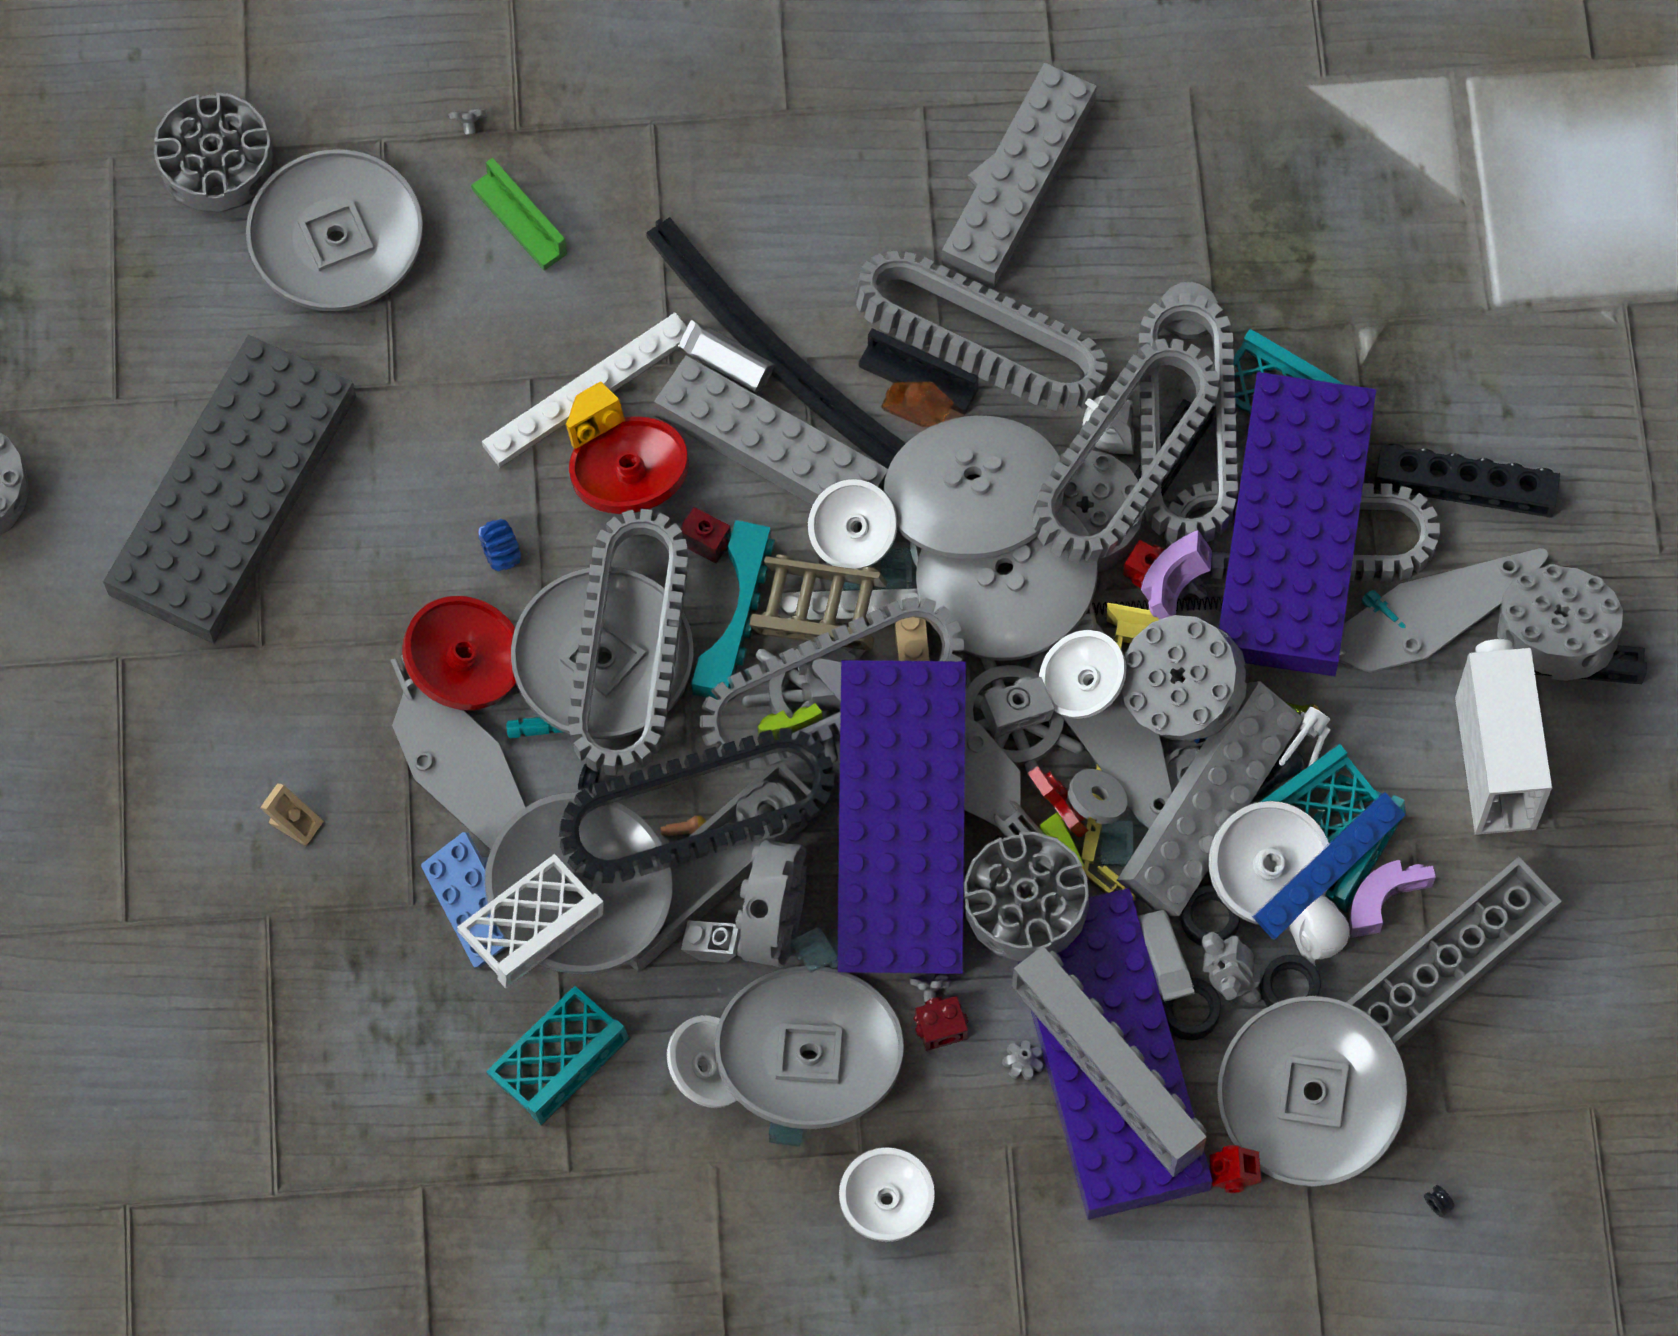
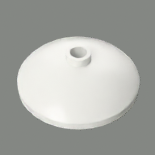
(836, 514)
(1075, 662)
(694, 1045)
(883, 1174)

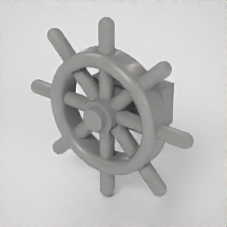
(812, 691)
(1018, 708)

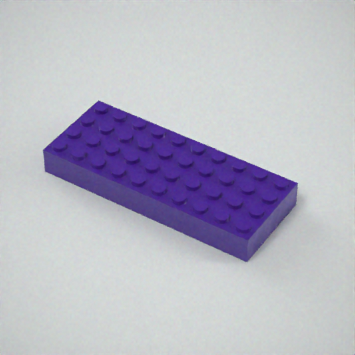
(1297, 522)
(901, 817)
(1107, 1156)

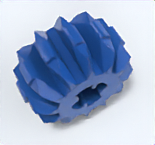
(499, 545)

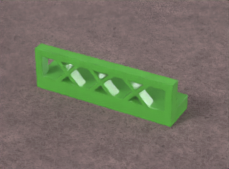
(520, 216)

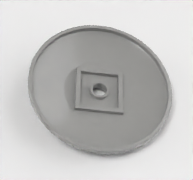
(328, 194)
(965, 516)
(1017, 611)
(547, 649)
(817, 1011)
(1266, 1083)

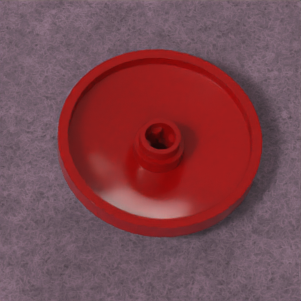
(630, 466)
(460, 652)

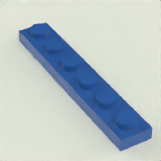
(1328, 865)

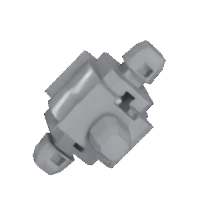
(1231, 968)

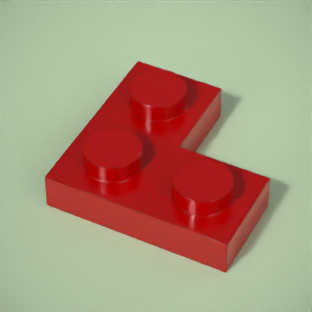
(1057, 795)

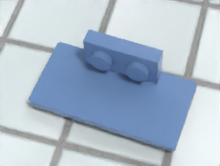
(459, 884)

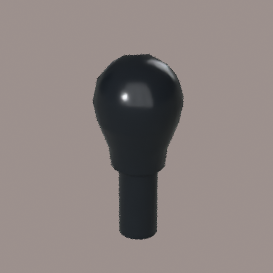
(1279, 773)

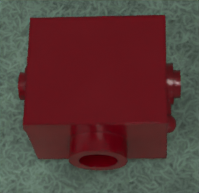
(706, 535)
(941, 1022)

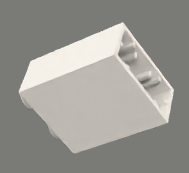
(1503, 738)

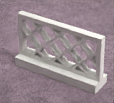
(546, 941)

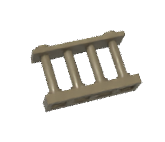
(799, 626)

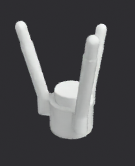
(1313, 723)

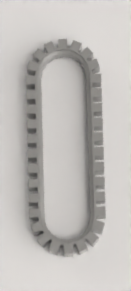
(972, 354)
(1225, 416)
(1094, 428)
(1416, 509)
(591, 637)
(808, 653)

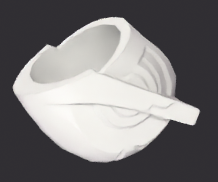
(1119, 434)
(1320, 930)

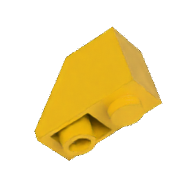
(593, 414)

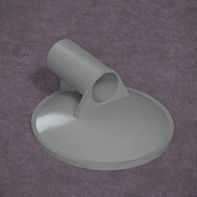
(631, 908)

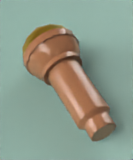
(689, 826)

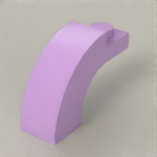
(1173, 571)
(1378, 887)

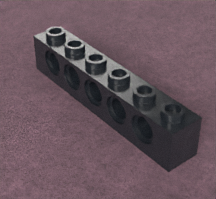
(1478, 492)

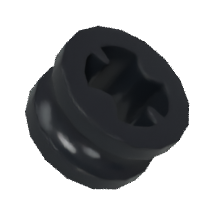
(588, 778)
(1439, 1200)

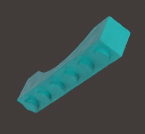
(747, 553)

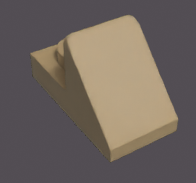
(291, 815)

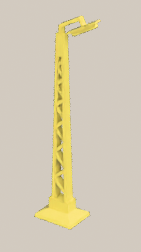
(1129, 623)

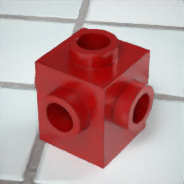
(1140, 561)
(1235, 1168)

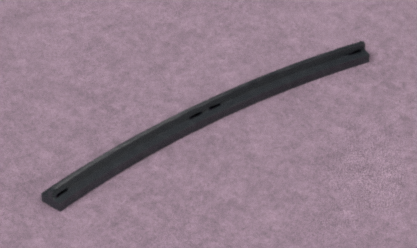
(760, 339)

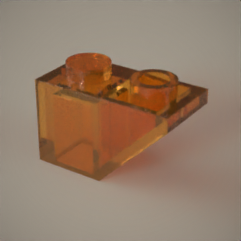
(917, 403)

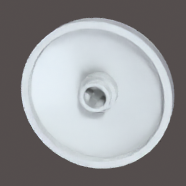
(1260, 853)

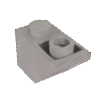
(711, 941)

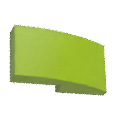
(800, 719)

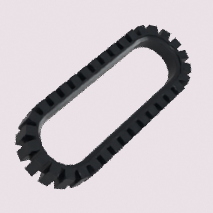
(712, 762)

